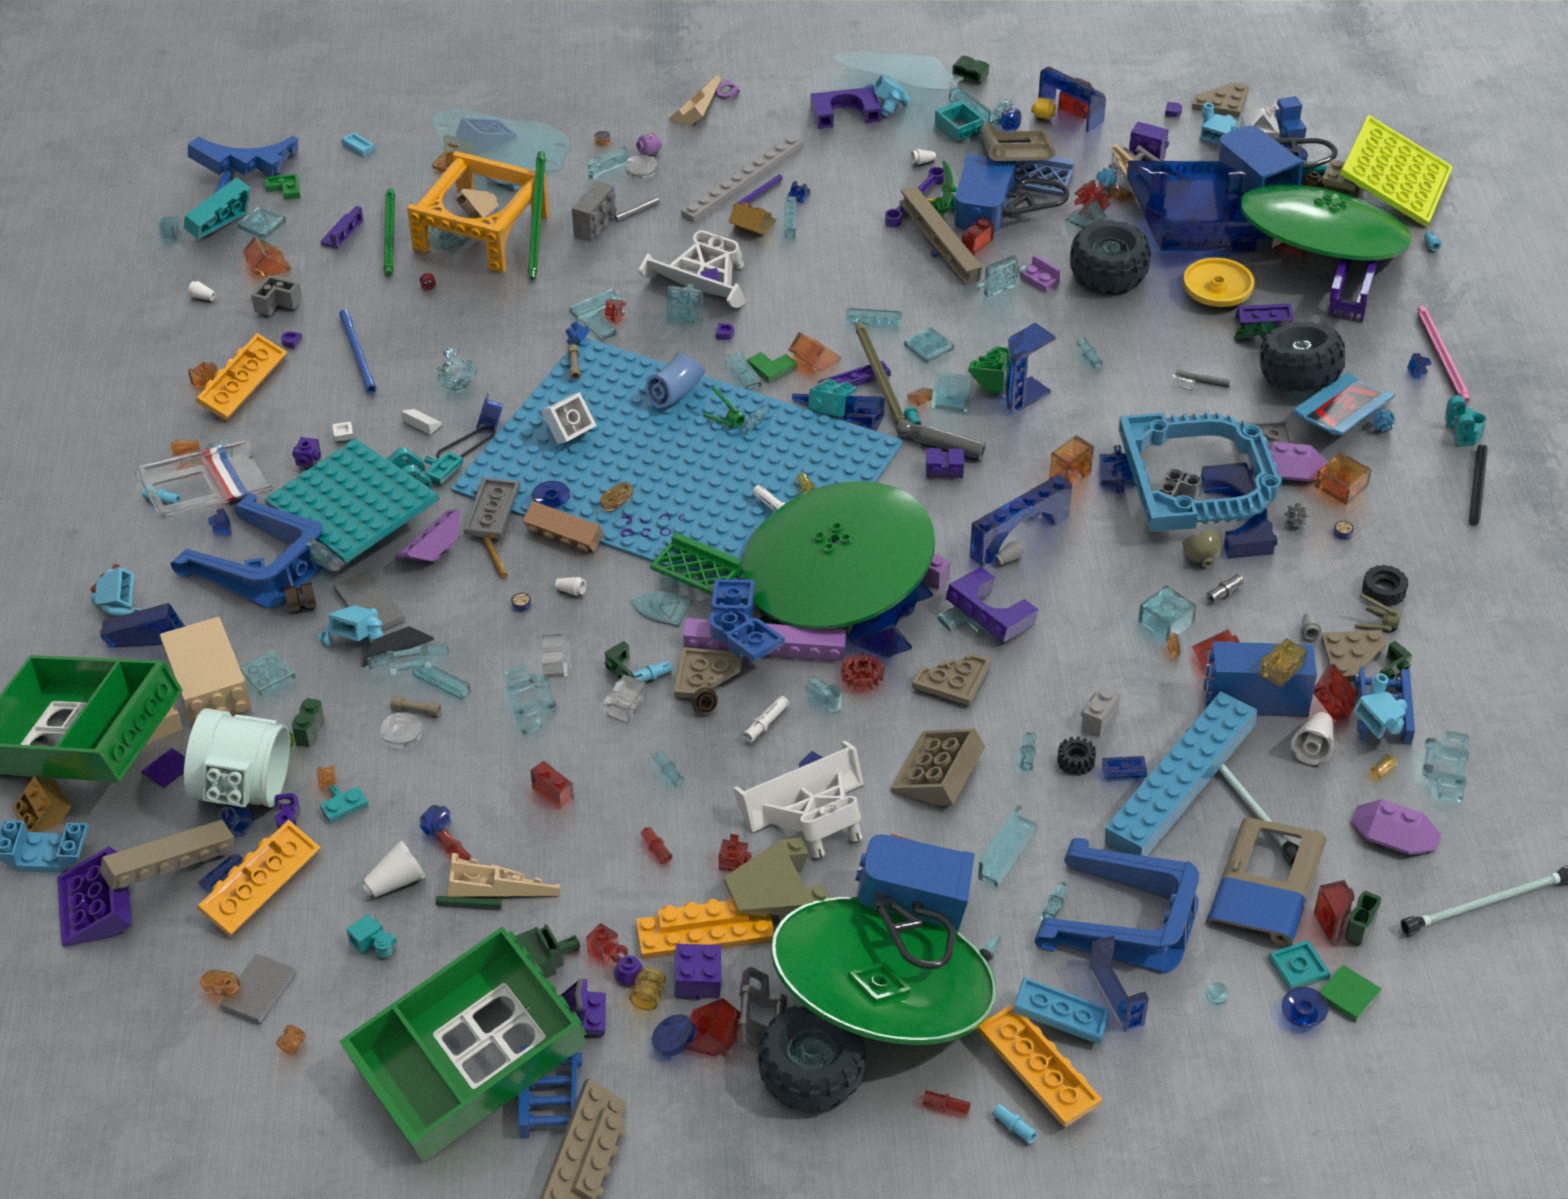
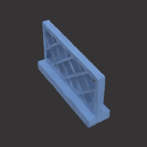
(1054, 166)

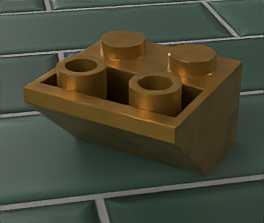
(751, 218)
(41, 804)

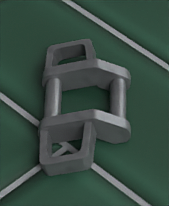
(761, 998)

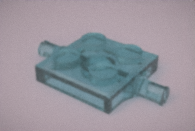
(1001, 276)

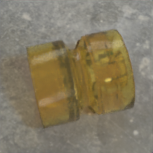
(647, 988)

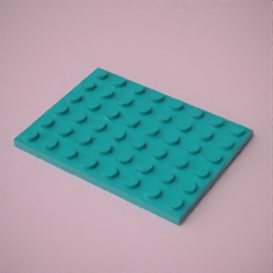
(354, 498)

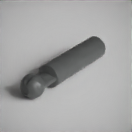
(941, 439)

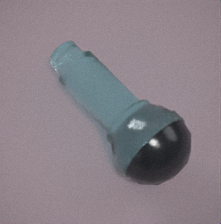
(988, 950)

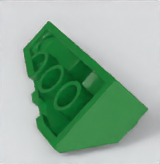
(990, 369)

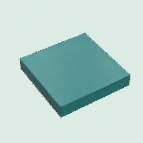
(1299, 965)

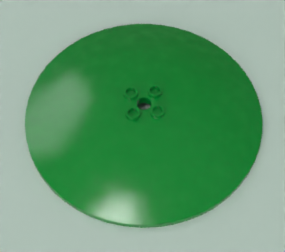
(1325, 222)
(820, 584)
(853, 976)

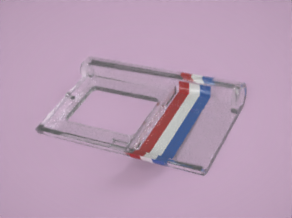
(226, 468)

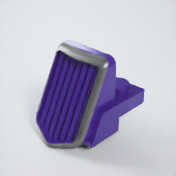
(588, 1006)

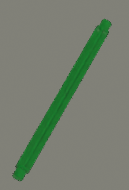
(536, 217)
(389, 232)

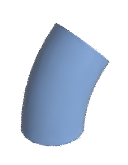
(673, 381)

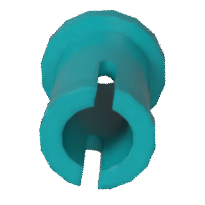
(911, 415)

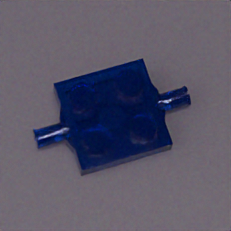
(1115, 470)

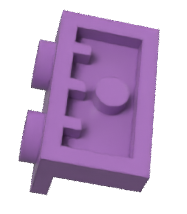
(1041, 274)

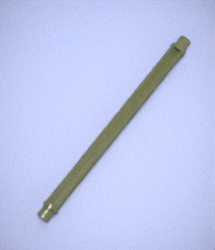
(879, 373)

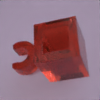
(733, 853)
(604, 944)

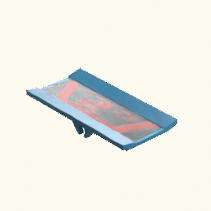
(1342, 404)

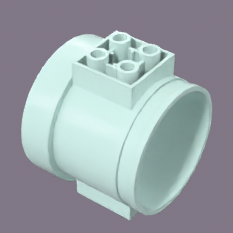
(236, 759)

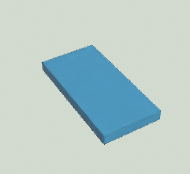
(1061, 1010)

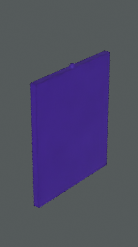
(166, 767)

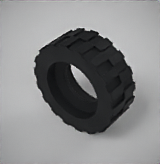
(1385, 574)

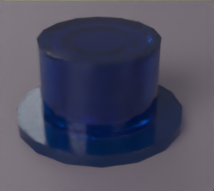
(490, 413)

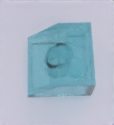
(951, 391)

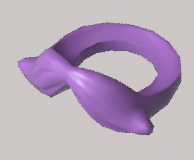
(735, 89)

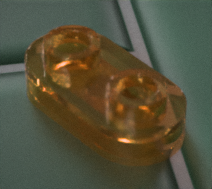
(616, 496)
(220, 982)

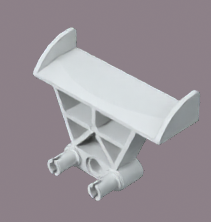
(704, 247)
(809, 799)

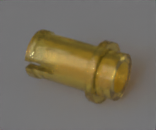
(805, 483)
(1387, 763)

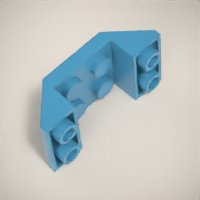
(40, 850)

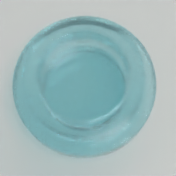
(1217, 993)

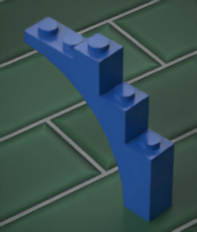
(243, 160)

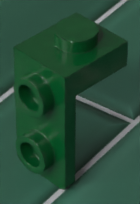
(1259, 328)
(616, 657)
(1400, 660)

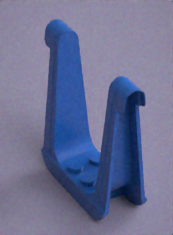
(263, 584)
(1151, 949)

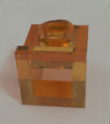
(202, 374)

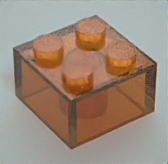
(1072, 460)
(1343, 478)

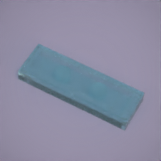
(593, 304)

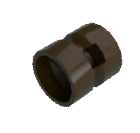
(292, 597)

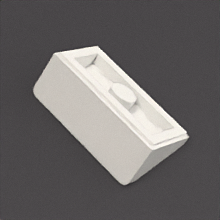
(420, 421)

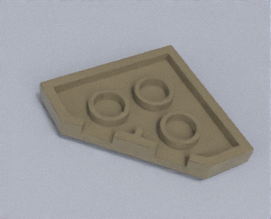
(1226, 99)
(1352, 649)
(704, 669)
(954, 679)

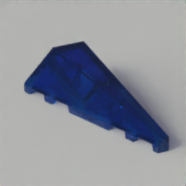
(859, 410)

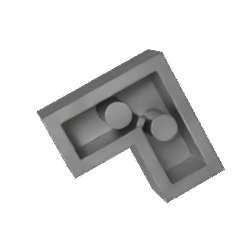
(276, 292)

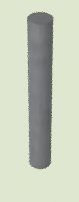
(635, 209)
(1203, 377)

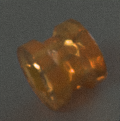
(326, 776)
(291, 1039)

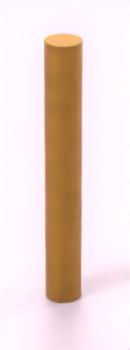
(495, 557)

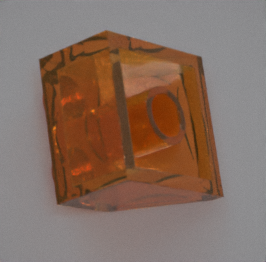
(265, 258)
(812, 352)

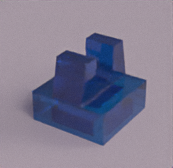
(800, 192)
(1417, 365)
(220, 522)

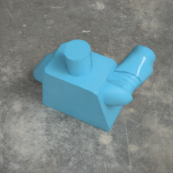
(891, 92)
(1215, 125)
(115, 592)
(352, 623)
(1380, 709)

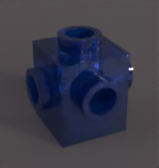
(236, 818)

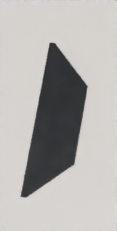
(398, 640)

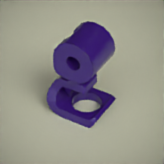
(288, 810)

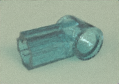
(828, 694)

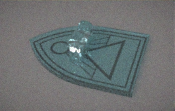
(662, 607)

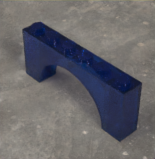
(990, 531)
(1256, 535)

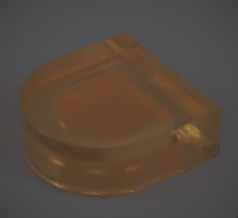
(1173, 645)

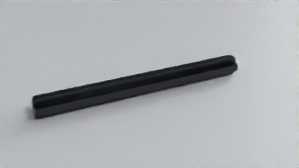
(1478, 484)

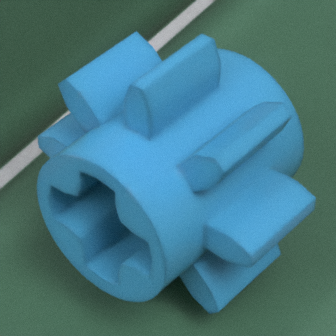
(1106, 177)
(1383, 420)

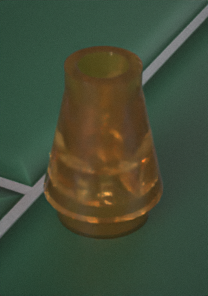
(182, 447)

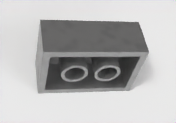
(593, 210)

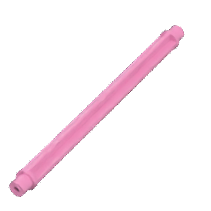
(1423, 313)

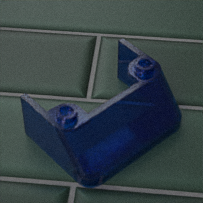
(1053, 79)
(1018, 388)
(880, 633)

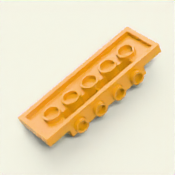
(241, 376)
(258, 878)
(701, 924)
(1040, 1065)

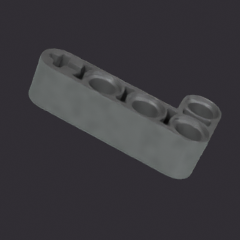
(1180, 483)

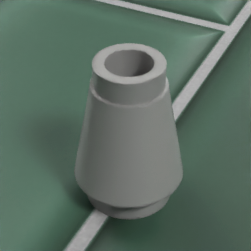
(1010, 552)
(1310, 627)

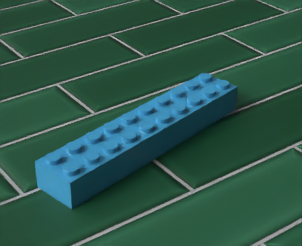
(1180, 776)

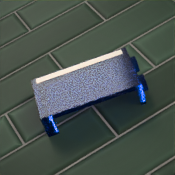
(1128, 1010)

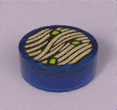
(1343, 530)
(521, 601)

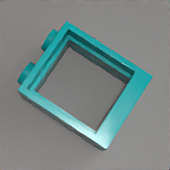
(960, 109)

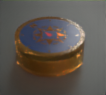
(602, 137)

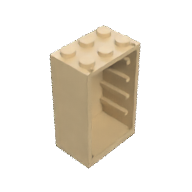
(205, 669)

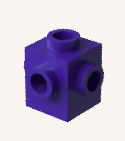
(307, 452)

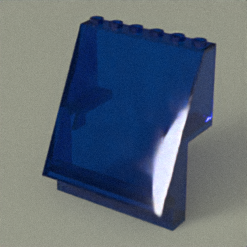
(1193, 205)

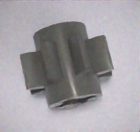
(1291, 514)

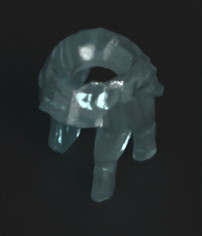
(454, 361)

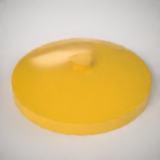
(1218, 282)

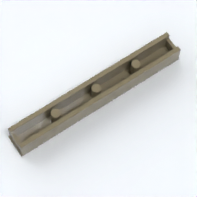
(941, 235)

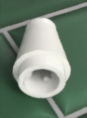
(922, 156)
(200, 291)
(573, 585)

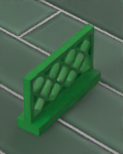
(703, 555)

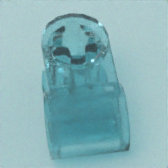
(169, 228)

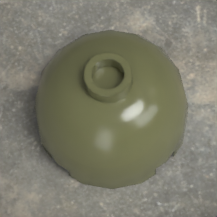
(1203, 548)

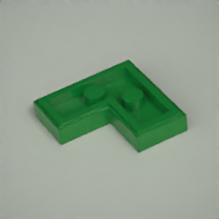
(287, 183)
(772, 369)

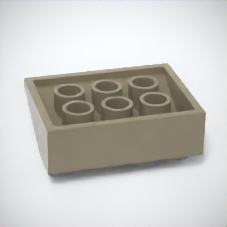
(939, 766)

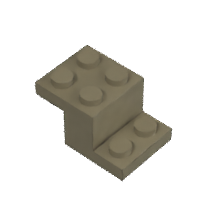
(1334, 181)

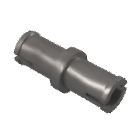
(1224, 588)

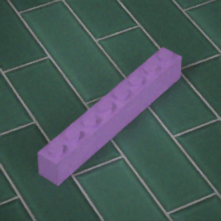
(799, 642)

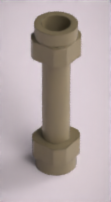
(573, 354)
(399, 703)

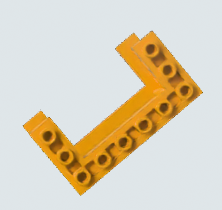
(494, 234)

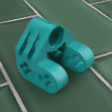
(1467, 424)
(406, 465)

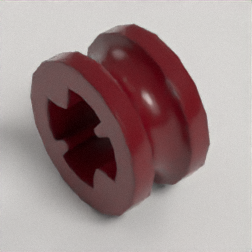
(429, 285)

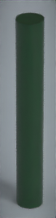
(469, 902)

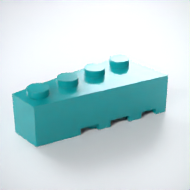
(219, 209)

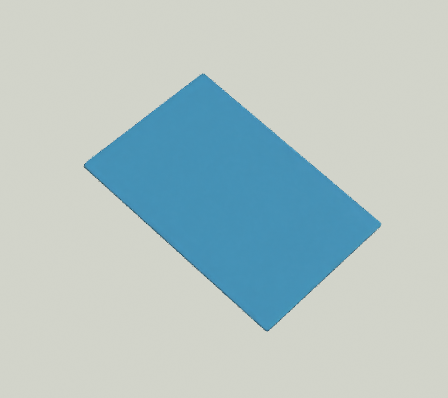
(671, 455)

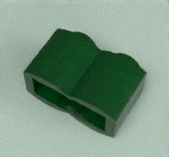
(971, 70)
(308, 722)
(1363, 917)

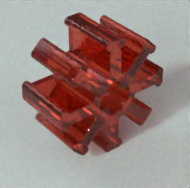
(1089, 193)

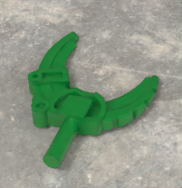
(944, 203)

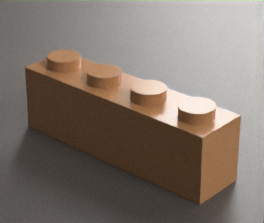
(563, 527)

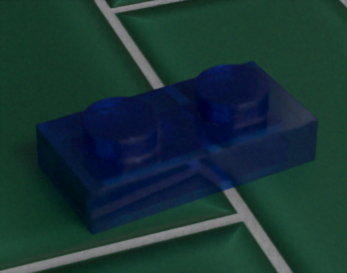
(1124, 767)
(220, 871)

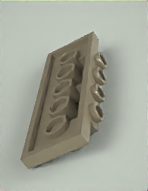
(586, 1145)

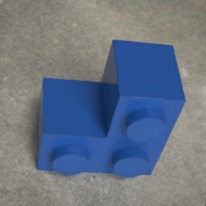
(1289, 118)

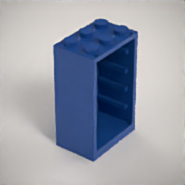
(1236, 672)

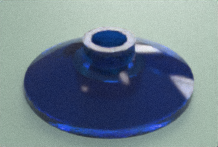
(551, 494)
(1304, 999)

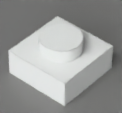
(343, 431)

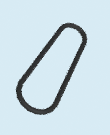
(472, 433)

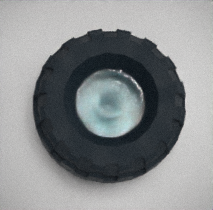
(1110, 256)
(1302, 356)
(810, 1060)

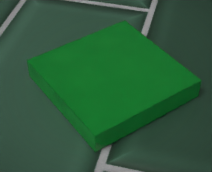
(1350, 992)

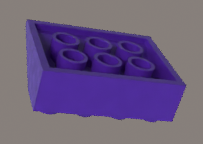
(89, 905)

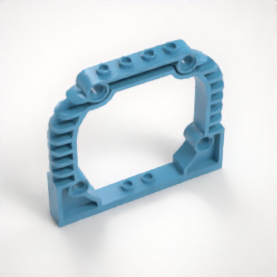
(1183, 512)

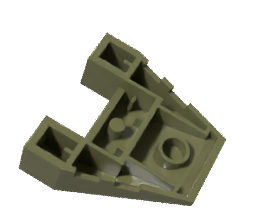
(772, 881)

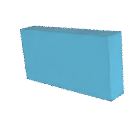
(358, 144)

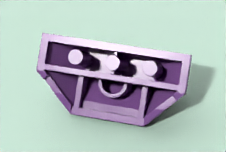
(1296, 461)
(434, 539)
(1396, 827)

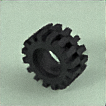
(1076, 764)

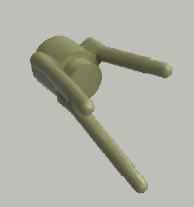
(1391, 617)

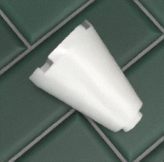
(1314, 740)
(393, 871)

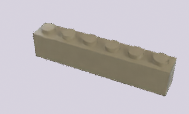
(166, 854)

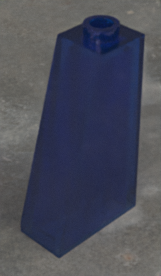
(140, 627)

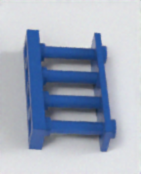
(1402, 684)
(528, 1101)

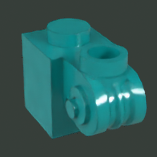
(369, 934)

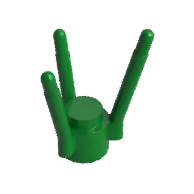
(733, 416)

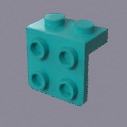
(830, 397)

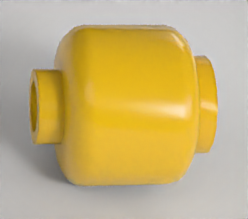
(1043, 108)

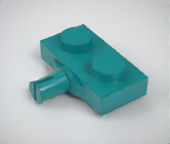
(443, 467)
(343, 803)

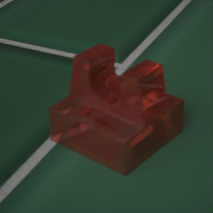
(614, 310)

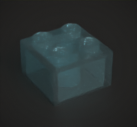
(1167, 612)

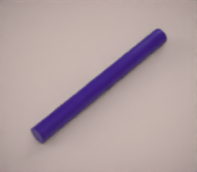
(762, 189)

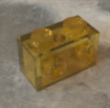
(1283, 662)

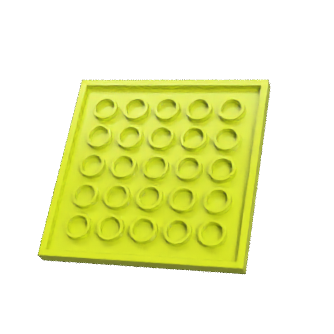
(1396, 170)

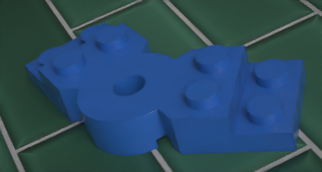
(733, 621)

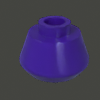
(627, 970)

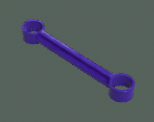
(936, 176)

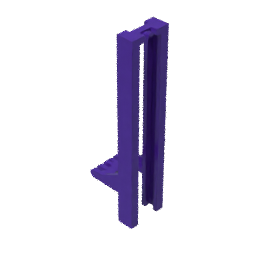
(1350, 306)

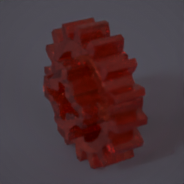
(862, 671)

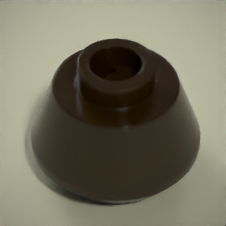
(1313, 179)
(704, 701)

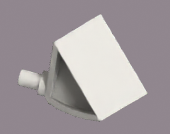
(1263, 119)
(568, 418)

